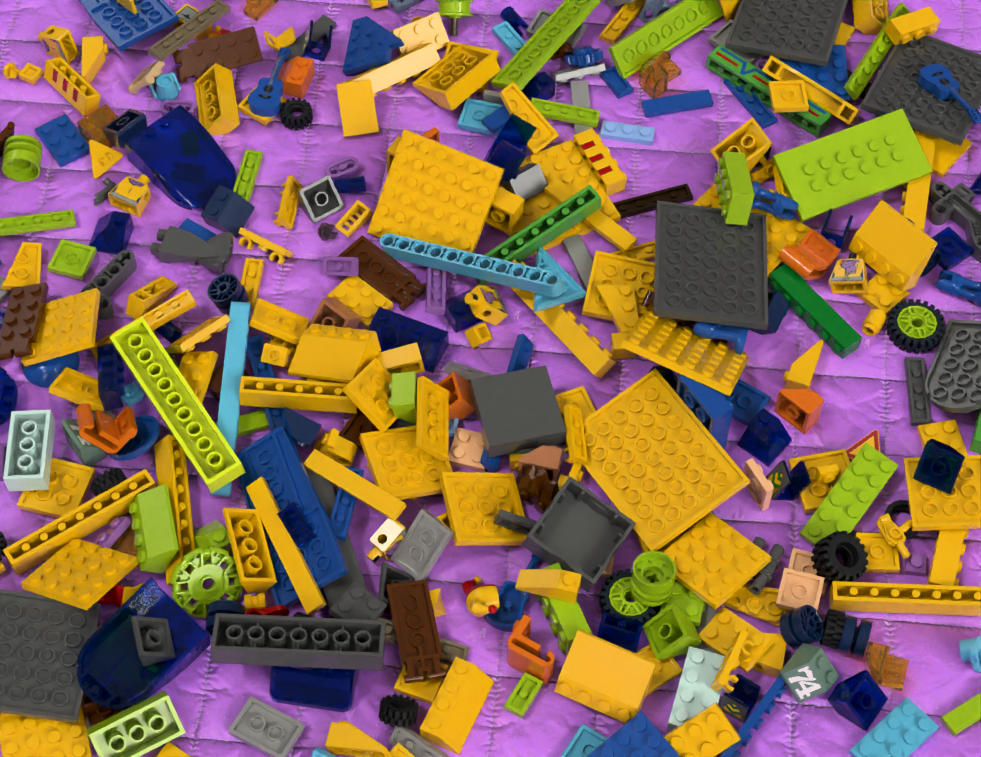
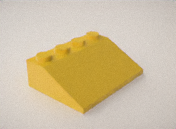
(457, 76)
(893, 246)
(334, 353)
(605, 677)

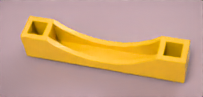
(814, 91)

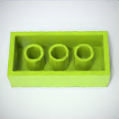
(734, 188)
(564, 618)
(137, 728)

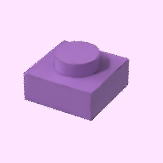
(915, 565)

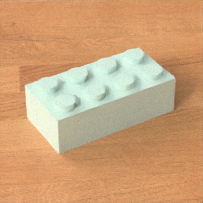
(29, 450)
(694, 686)

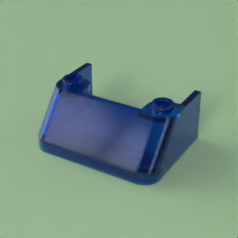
(509, 147)
(313, 688)

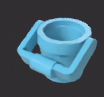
(166, 87)
(971, 651)

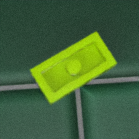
(523, 695)

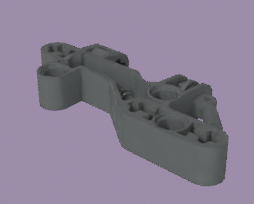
(957, 206)

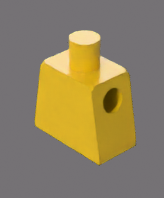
(772, 660)

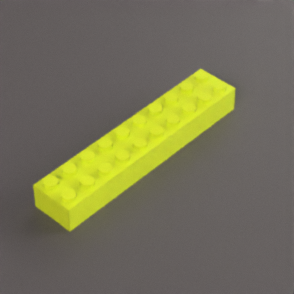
(177, 405)

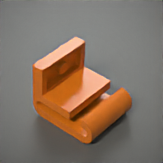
(811, 256)
(105, 431)
(525, 654)

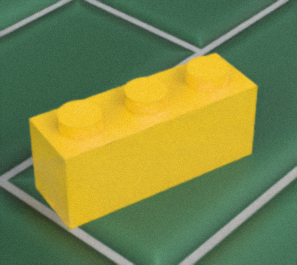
(912, 26)

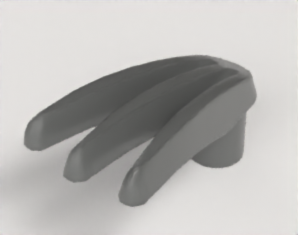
(103, 194)

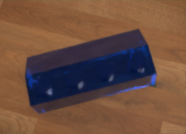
(398, 330)

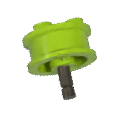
(454, 10)

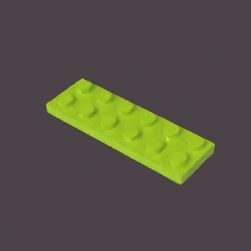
(850, 495)

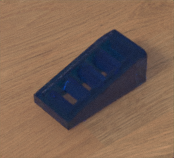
(284, 516)

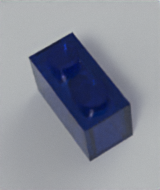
(620, 631)

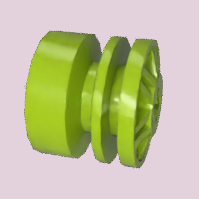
(22, 158)
(653, 578)

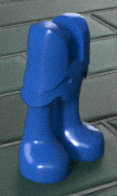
(781, 204)
(952, 283)
(712, 331)

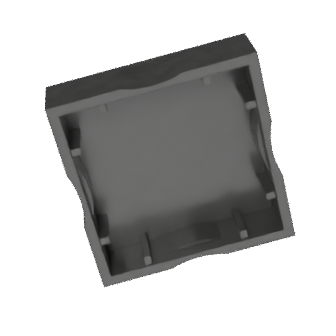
(517, 411)
(579, 532)

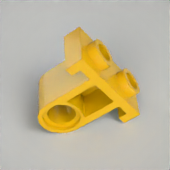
(336, 447)

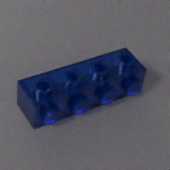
(110, 377)

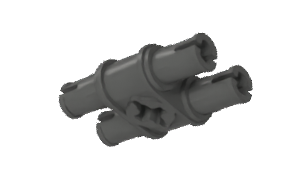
(765, 575)

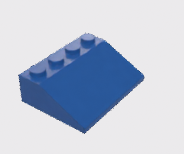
(708, 406)

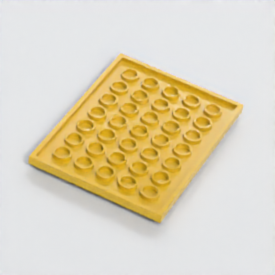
(657, 461)

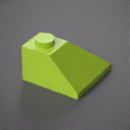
(212, 535)
(671, 633)

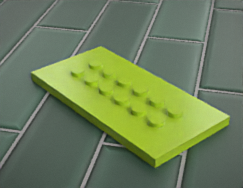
(852, 164)

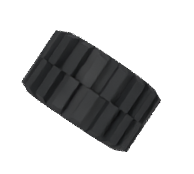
(850, 551)

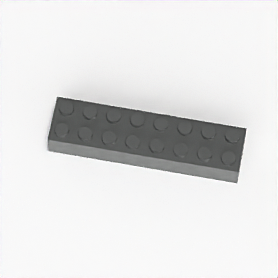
(298, 641)

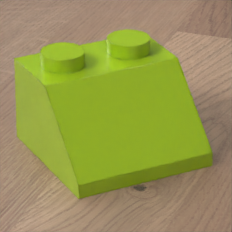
(404, 396)

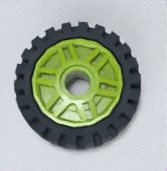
(915, 326)
(614, 596)

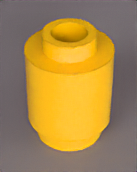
(873, 322)

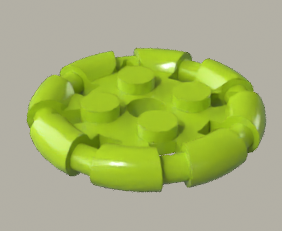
(197, 575)

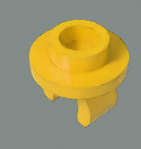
(10, 71)

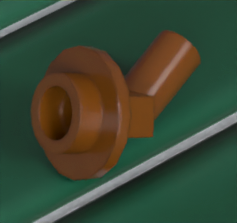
(565, 49)

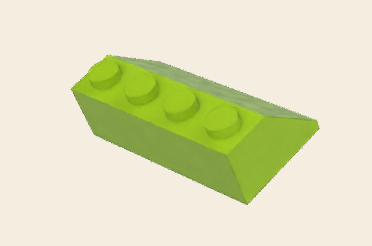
(154, 529)

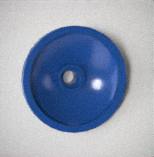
(45, 372)
(146, 436)

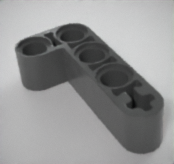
(110, 279)

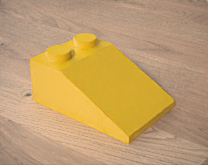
(746, 139)

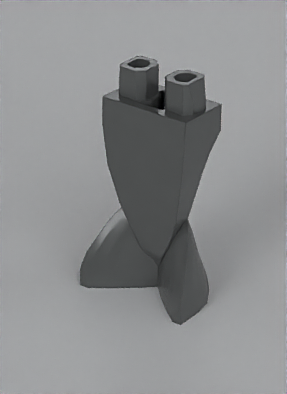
(182, 245)

